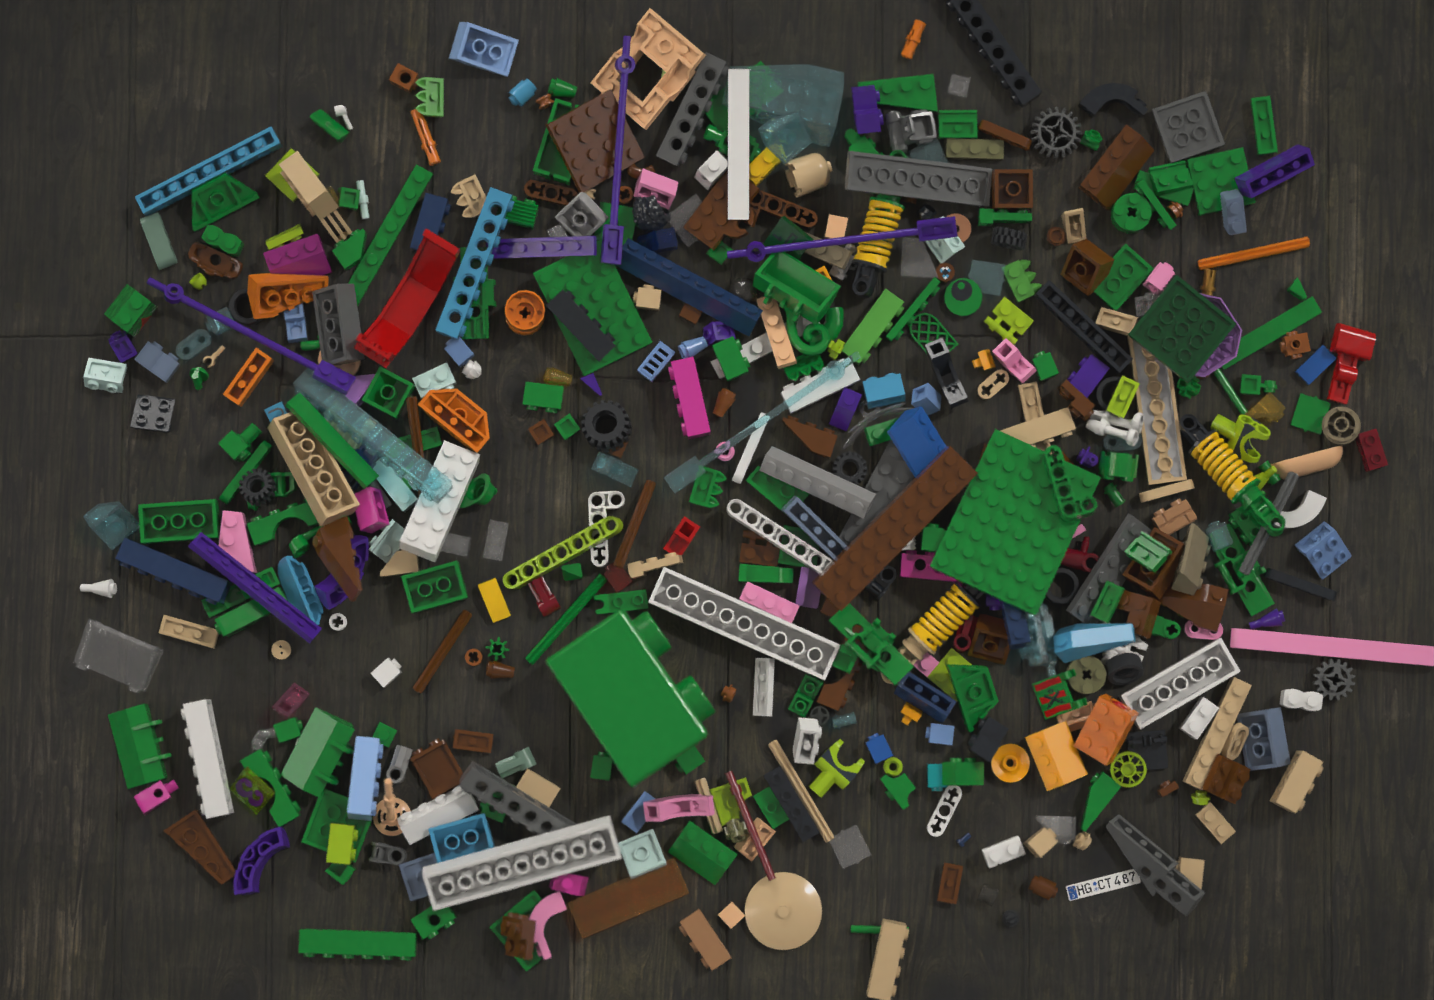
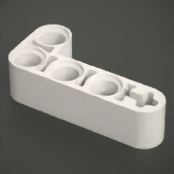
(602, 510)

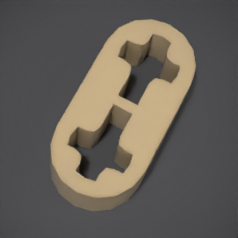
(990, 380)

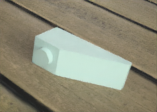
(395, 487)

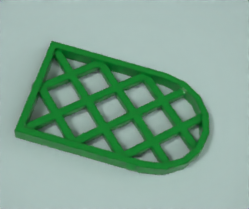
(929, 332)

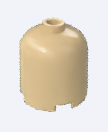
(808, 173)

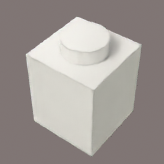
(387, 672)

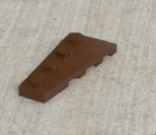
(198, 840)

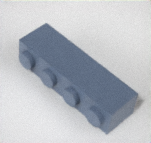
(814, 527)

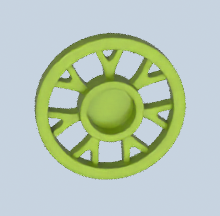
(1128, 769)

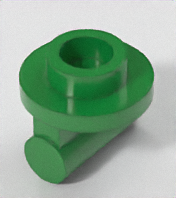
(1091, 139)
(198, 376)

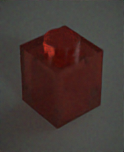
(617, 577)

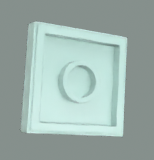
(642, 854)

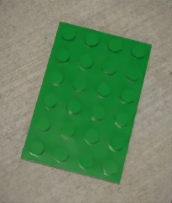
(604, 296)

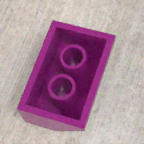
(299, 258)

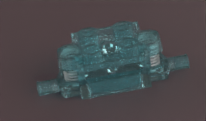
(1041, 647)

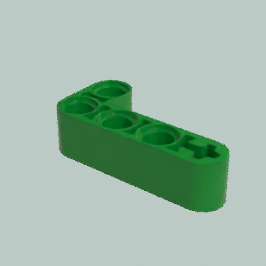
(1064, 482)

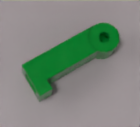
(765, 574)

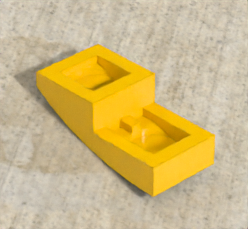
(494, 600)

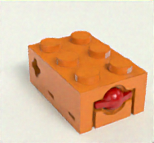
(1106, 729)

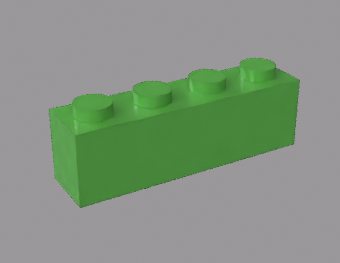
(873, 325)

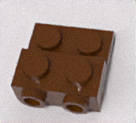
(1080, 406)
(1226, 779)
(520, 935)

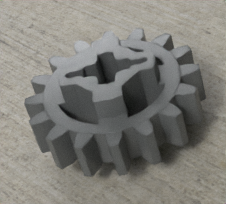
(1335, 671)

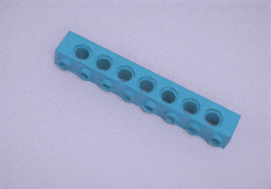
(225, 161)
(494, 198)

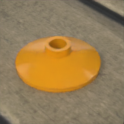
(1020, 763)

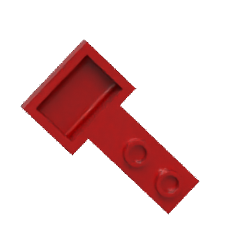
(1350, 345)

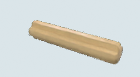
(713, 820)

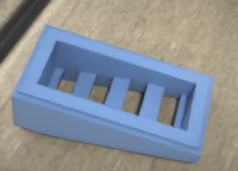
(651, 377)

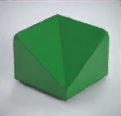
(572, 572)

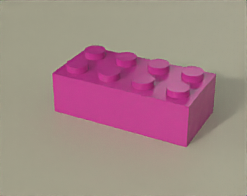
(690, 398)

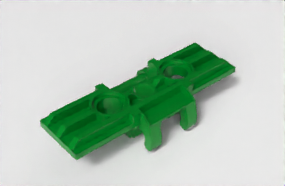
(479, 326)
(1255, 600)
(875, 639)

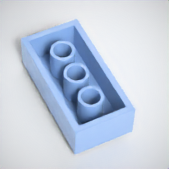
(363, 779)

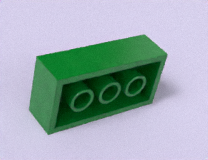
(178, 521)

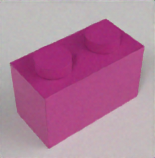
(371, 511)

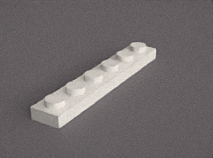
(759, 347)

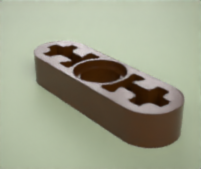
(1005, 134)
(536, 195)

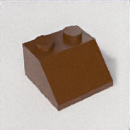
(1086, 266)
(990, 640)

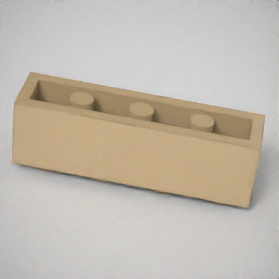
(1043, 428)
(886, 960)

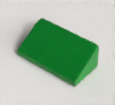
(329, 125)

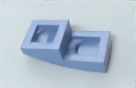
(296, 324)

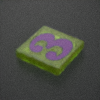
(252, 790)

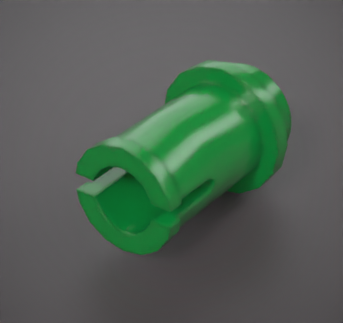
(1274, 478)
(1114, 494)

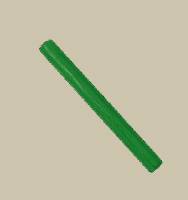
(565, 620)

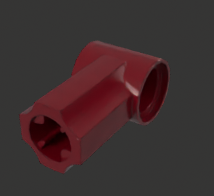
(545, 599)
(966, 632)

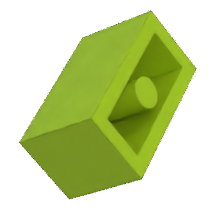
(341, 843)

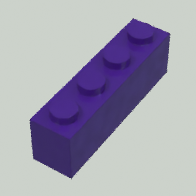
(1274, 171)

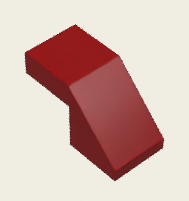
(682, 537)

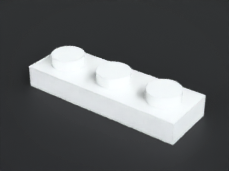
(763, 686)

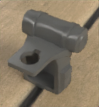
(910, 129)

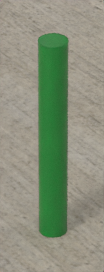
(1230, 391)
(866, 929)

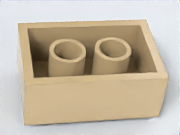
(307, 186)
(1297, 781)

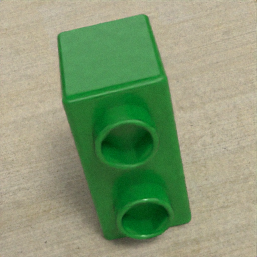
(630, 696)

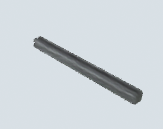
(1262, 535)

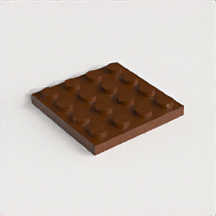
(588, 141)

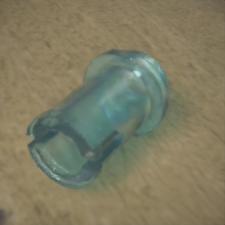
(843, 720)

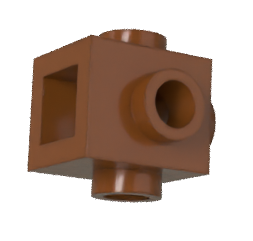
(1301, 342)

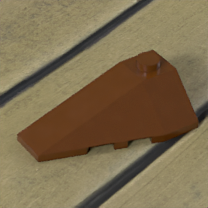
(336, 552)
(1202, 608)

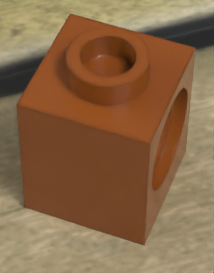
(398, 73)

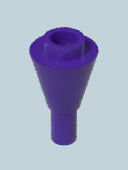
(1271, 619)

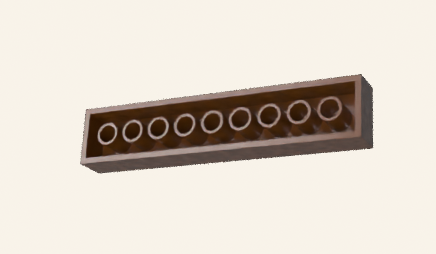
(894, 528)

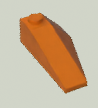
(278, 292)

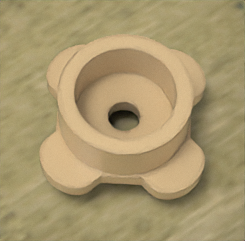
(1082, 840)

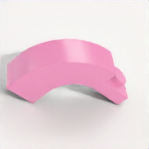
(678, 806)
(541, 913)

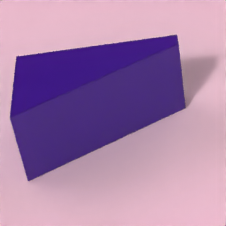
(591, 382)

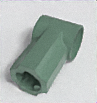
(519, 761)

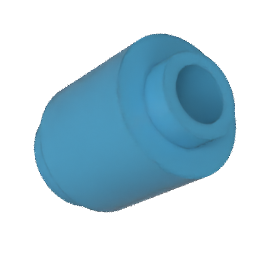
(522, 92)

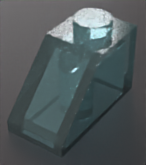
(614, 469)

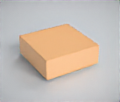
(731, 915)

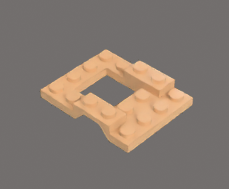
(669, 51)

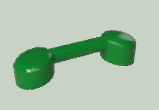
(300, 545)

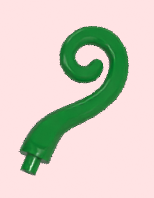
(798, 343)

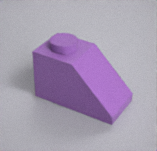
(359, 388)

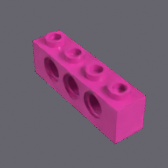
(908, 569)

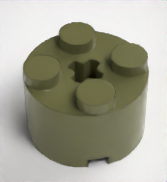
(1097, 675)

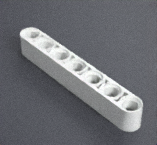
(774, 537)

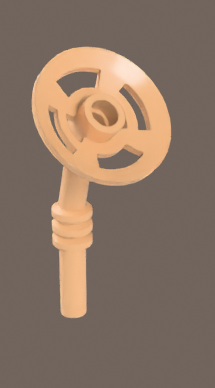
(388, 806)

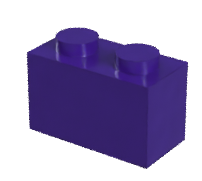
(1088, 375)

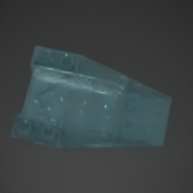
(799, 87)

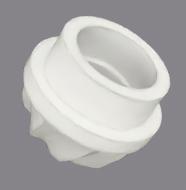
(472, 369)

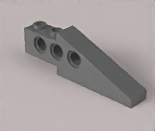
(1155, 866)

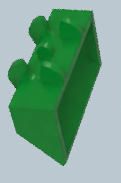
(795, 286)
(138, 745)
(319, 752)

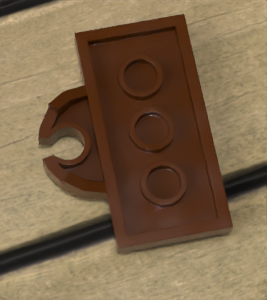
(711, 218)

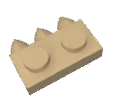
(472, 196)

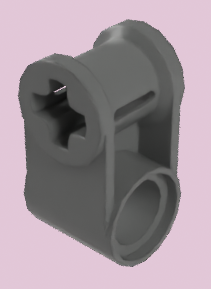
(386, 853)

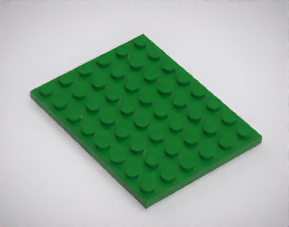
(1009, 525)

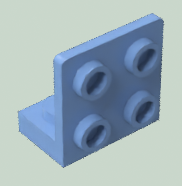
(1324, 549)

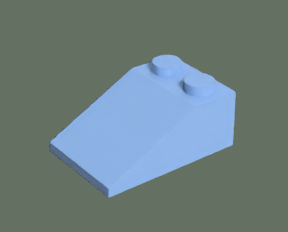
(483, 48)

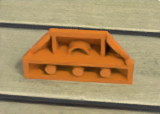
(457, 416)

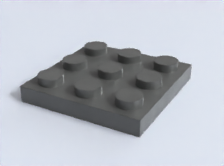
(1188, 127)

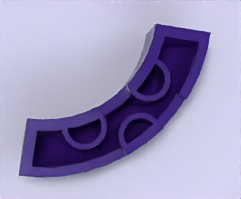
(329, 590)
(255, 858)

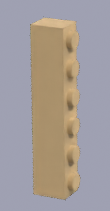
(1217, 732)

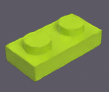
(291, 234)
(1122, 397)

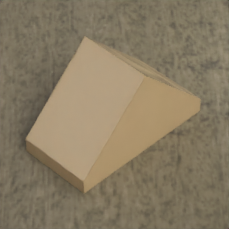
(1074, 225)

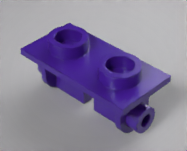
(1086, 458)

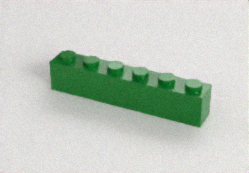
(357, 943)

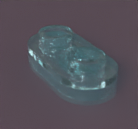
(193, 344)
(1121, 444)

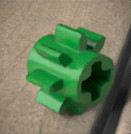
(1189, 390)
(503, 649)

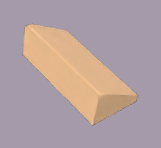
(1076, 718)
(747, 846)

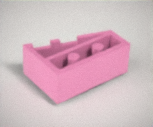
(236, 539)

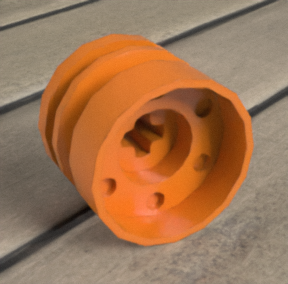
(520, 302)

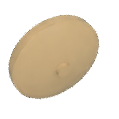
(783, 911)

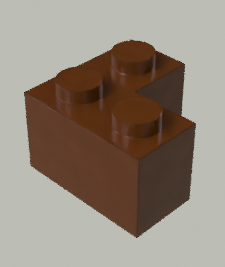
(1141, 612)

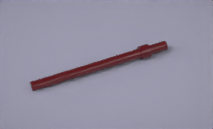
(736, 791)

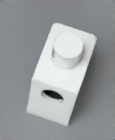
(712, 170)

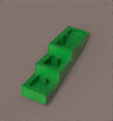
(237, 595)

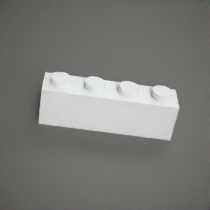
(823, 391)
(441, 810)

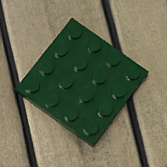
(1182, 329)

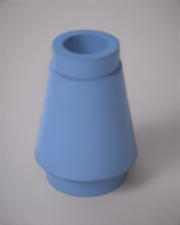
(692, 347)

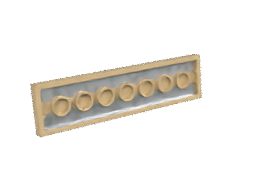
(1161, 424)

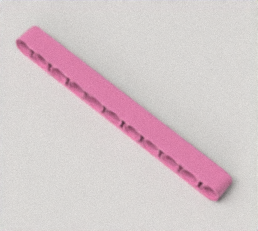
(1332, 647)

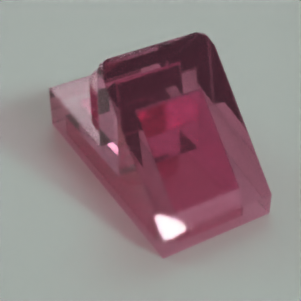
(291, 701)

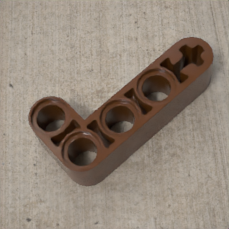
(784, 205)

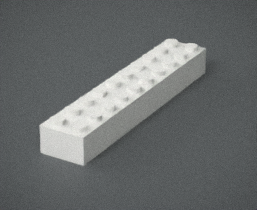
(744, 623)
(521, 862)

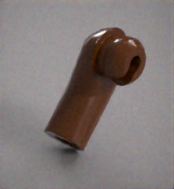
(635, 172)

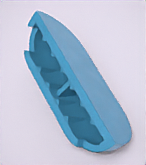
(299, 588)

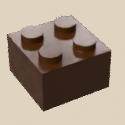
(1012, 189)

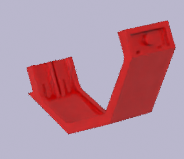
(410, 300)

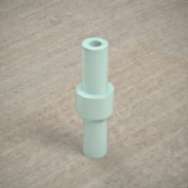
(363, 200)

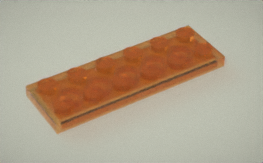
(627, 898)

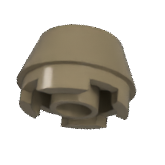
(1341, 425)

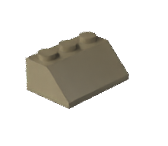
(1192, 562)

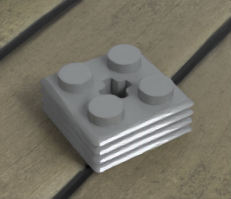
(581, 205)

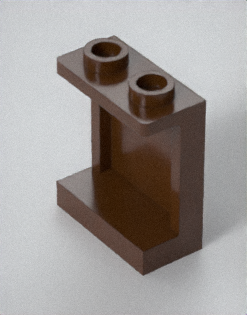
(437, 767)

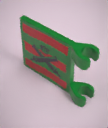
(1055, 695)

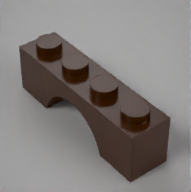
(833, 694)

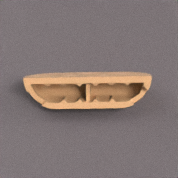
(1310, 462)

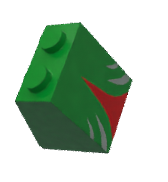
(130, 310)

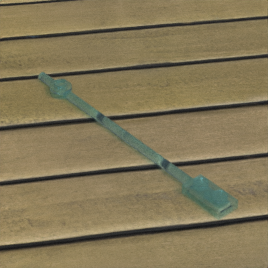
(695, 468)

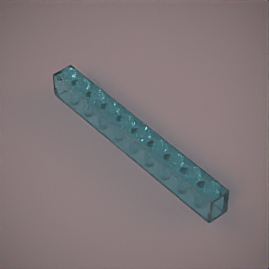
(374, 437)

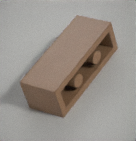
(704, 940)

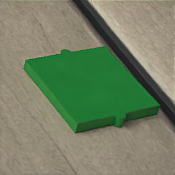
(1310, 413)

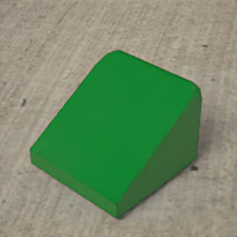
(1297, 290)

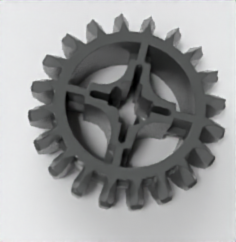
(1048, 131)

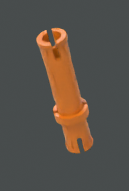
(429, 146)

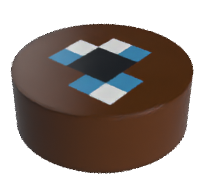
(945, 272)

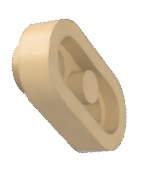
(1235, 741)

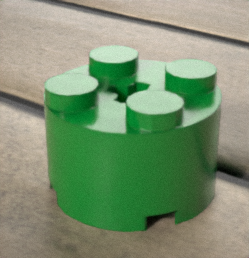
(1127, 203)
(1118, 465)

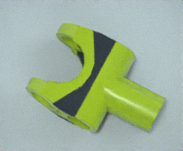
(1240, 434)
(833, 771)

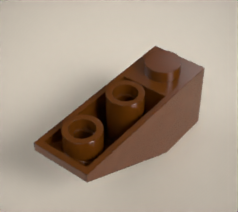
(816, 440)

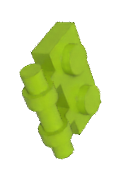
(1012, 316)

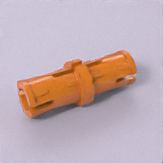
(913, 39)

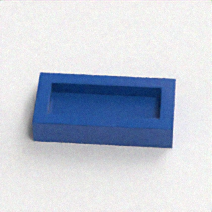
(1315, 365)

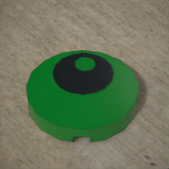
(963, 297)

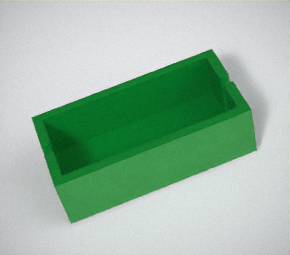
(548, 159)

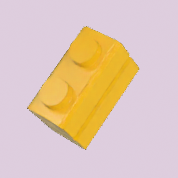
(762, 166)

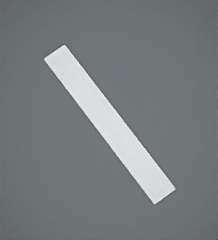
(738, 144)

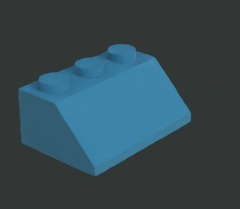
(461, 837)

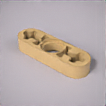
(1166, 490)

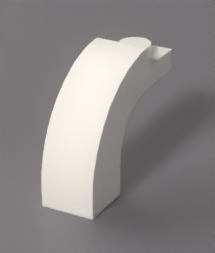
(1306, 511)

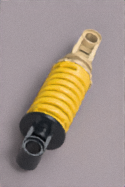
(929, 633)

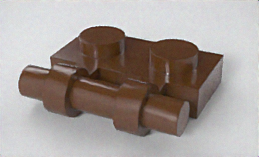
(758, 554)

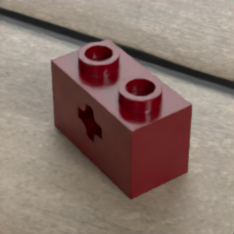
(1371, 450)

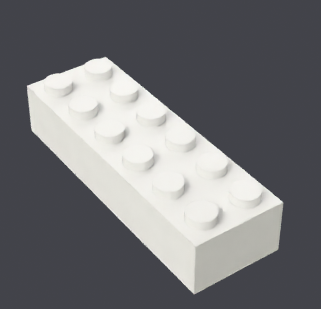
(432, 521)
(1180, 682)
(208, 758)

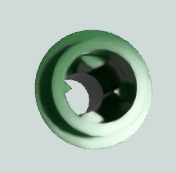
(561, 88)

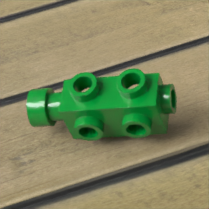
(711, 133)

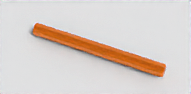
(1253, 253)

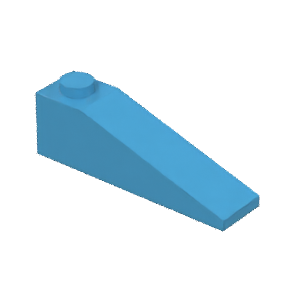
(1091, 638)

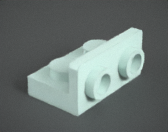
(945, 248)
(104, 375)
(435, 379)
(387, 542)

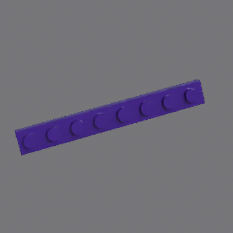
(255, 587)

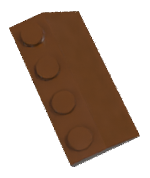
(1116, 167)

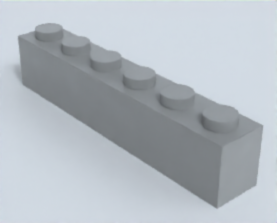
(817, 482)

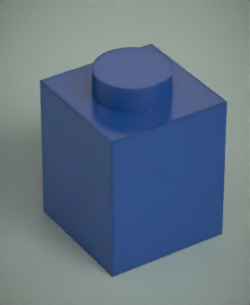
(878, 747)

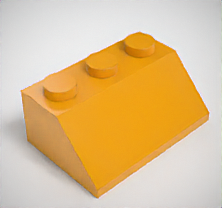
(1056, 755)

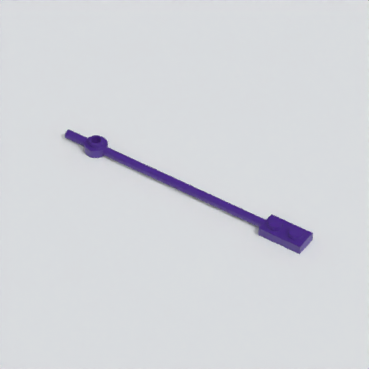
(926, 230)
(612, 234)
(324, 372)

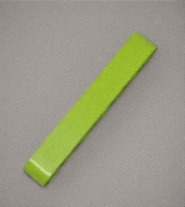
(571, 552)

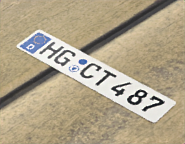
(1102, 884)

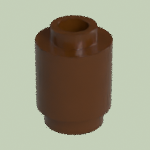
(1043, 887)

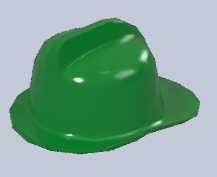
(479, 491)

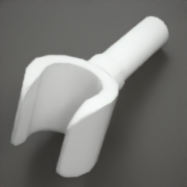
(341, 111)

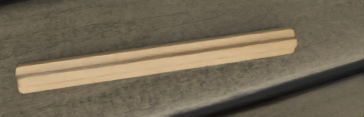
(801, 791)

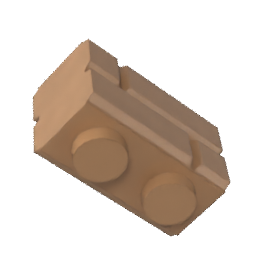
(1175, 517)

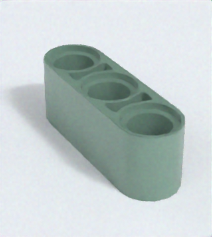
(158, 241)

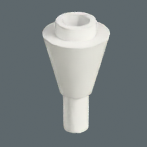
(105, 588)

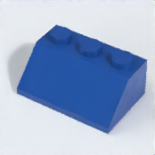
(916, 439)

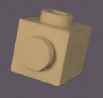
(647, 298)

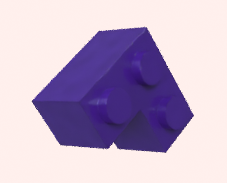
(866, 114)

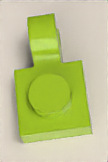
(835, 349)

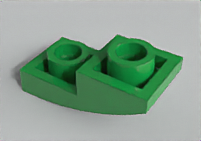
(805, 695)

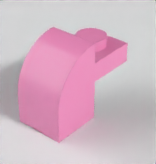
(1013, 361)

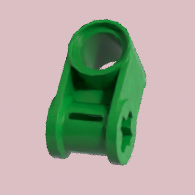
(1160, 628)

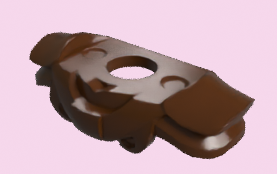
(202, 255)

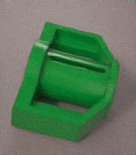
(280, 479)

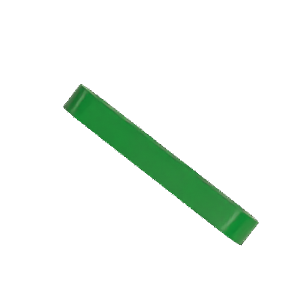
(252, 463)

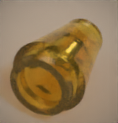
(557, 377)

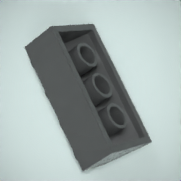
(337, 323)

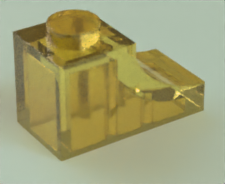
(1267, 408)

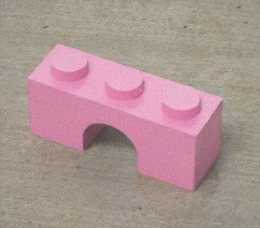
(769, 602)

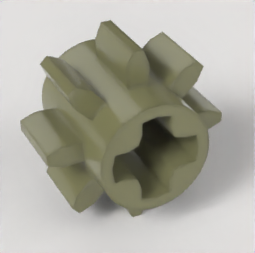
(735, 830)

